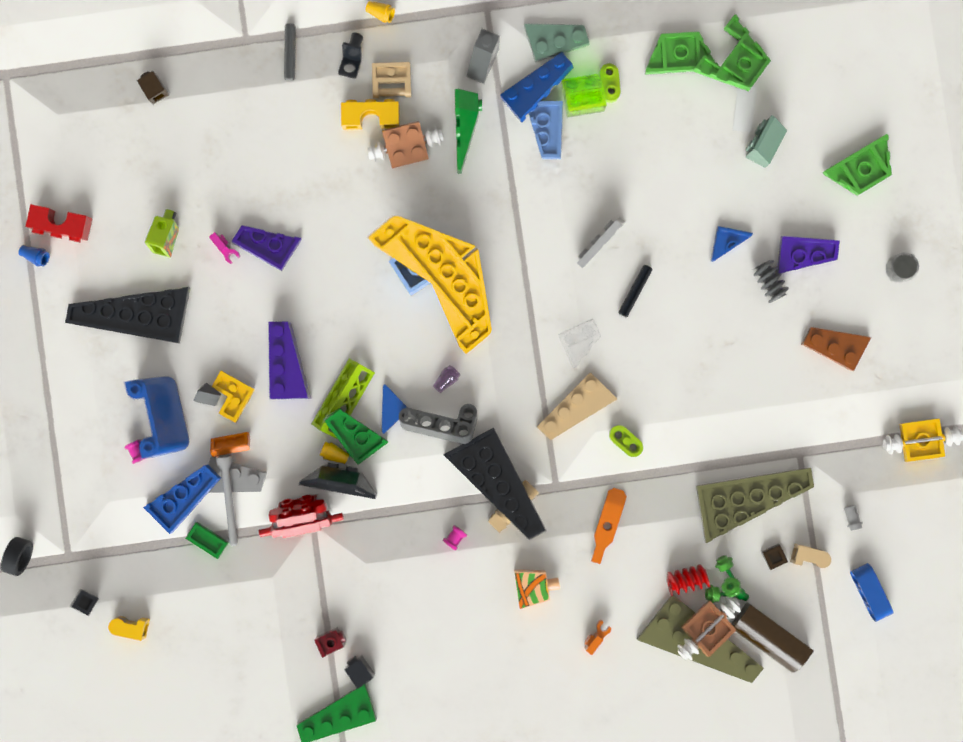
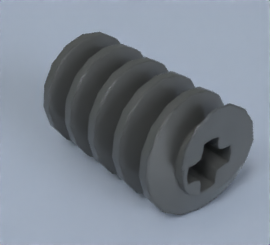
(770, 281)

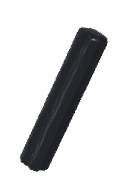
(635, 291)

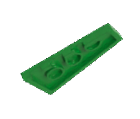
(341, 715)

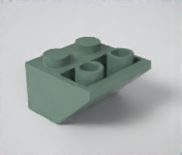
(765, 144)

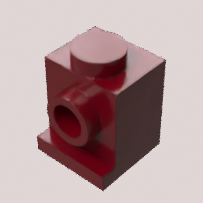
(322, 641)

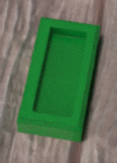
(207, 540)

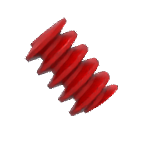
(685, 579)

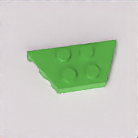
(677, 53)
(863, 167)

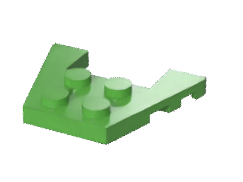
(742, 65)

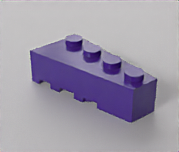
(285, 364)

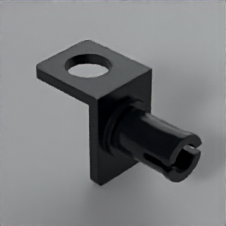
(351, 55)

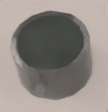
(902, 267)

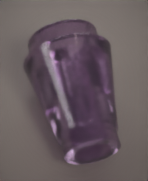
(446, 378)

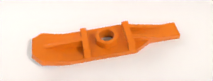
(610, 513)

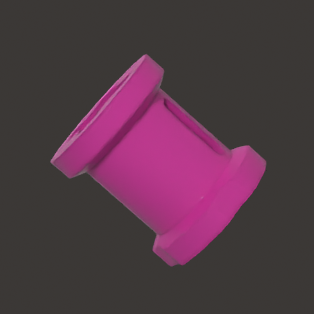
(134, 451)
(454, 537)

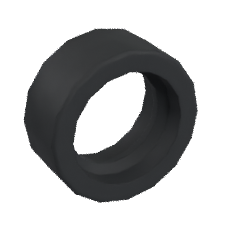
(16, 556)

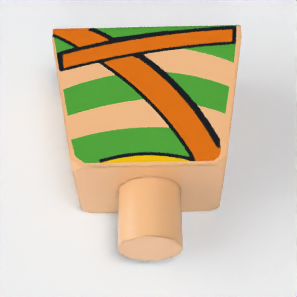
(534, 587)

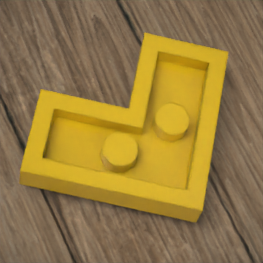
(237, 393)

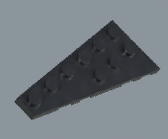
(144, 315)
(493, 474)

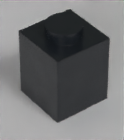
(84, 602)
(359, 671)

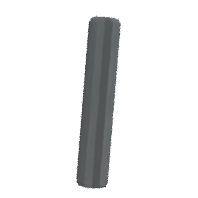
(289, 52)

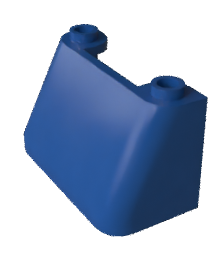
(164, 415)

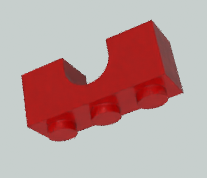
(75, 227)

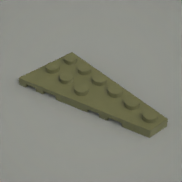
(666, 634)

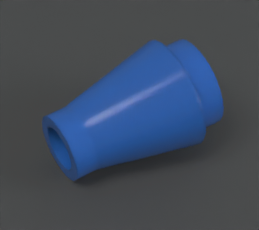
(35, 255)

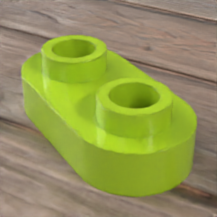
(610, 82)
(625, 441)

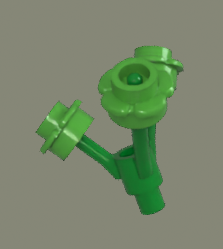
(731, 585)

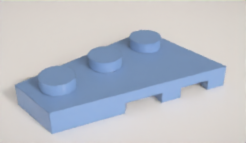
(547, 126)

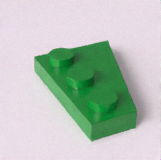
(354, 436)

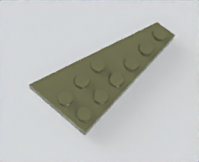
(740, 500)

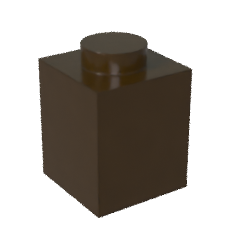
(152, 87)

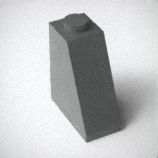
(483, 55)

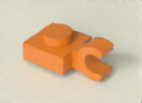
(595, 640)

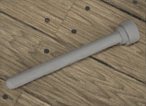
(224, 463)

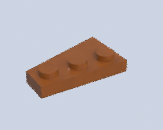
(837, 346)

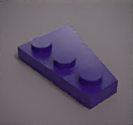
(267, 246)
(804, 252)

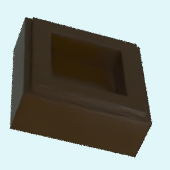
(774, 556)

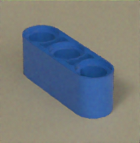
(871, 592)

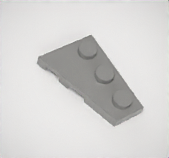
(598, 242)
(242, 478)

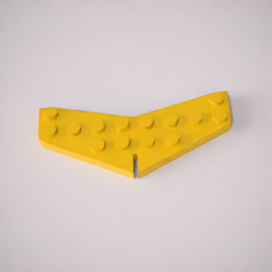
(440, 262)

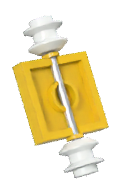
(922, 440)

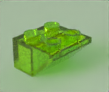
(583, 95)

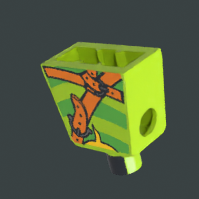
(163, 234)

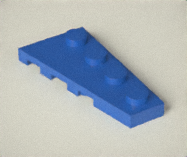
(530, 90)
(177, 503)

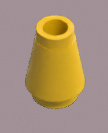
(381, 11)
(333, 453)

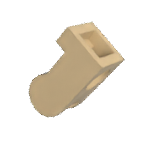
(817, 557)

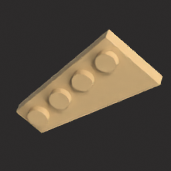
(578, 405)

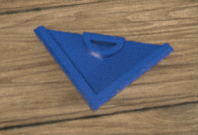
(726, 240)
(390, 408)

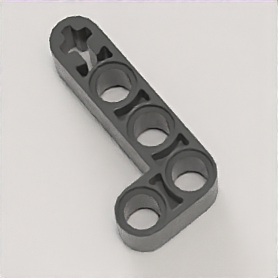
(438, 421)

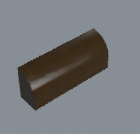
(771, 638)

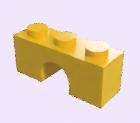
(354, 112)

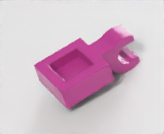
(221, 243)

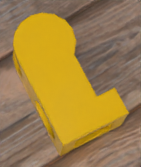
(129, 629)

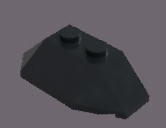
(340, 480)

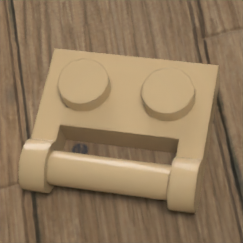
(391, 73)

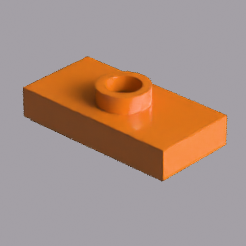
(230, 444)

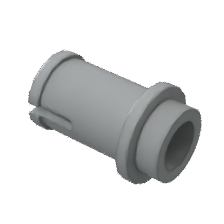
(853, 518)

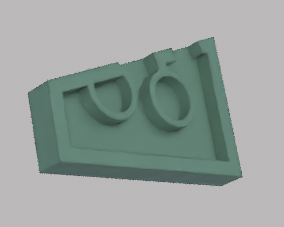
(552, 39)

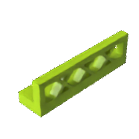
(340, 391)

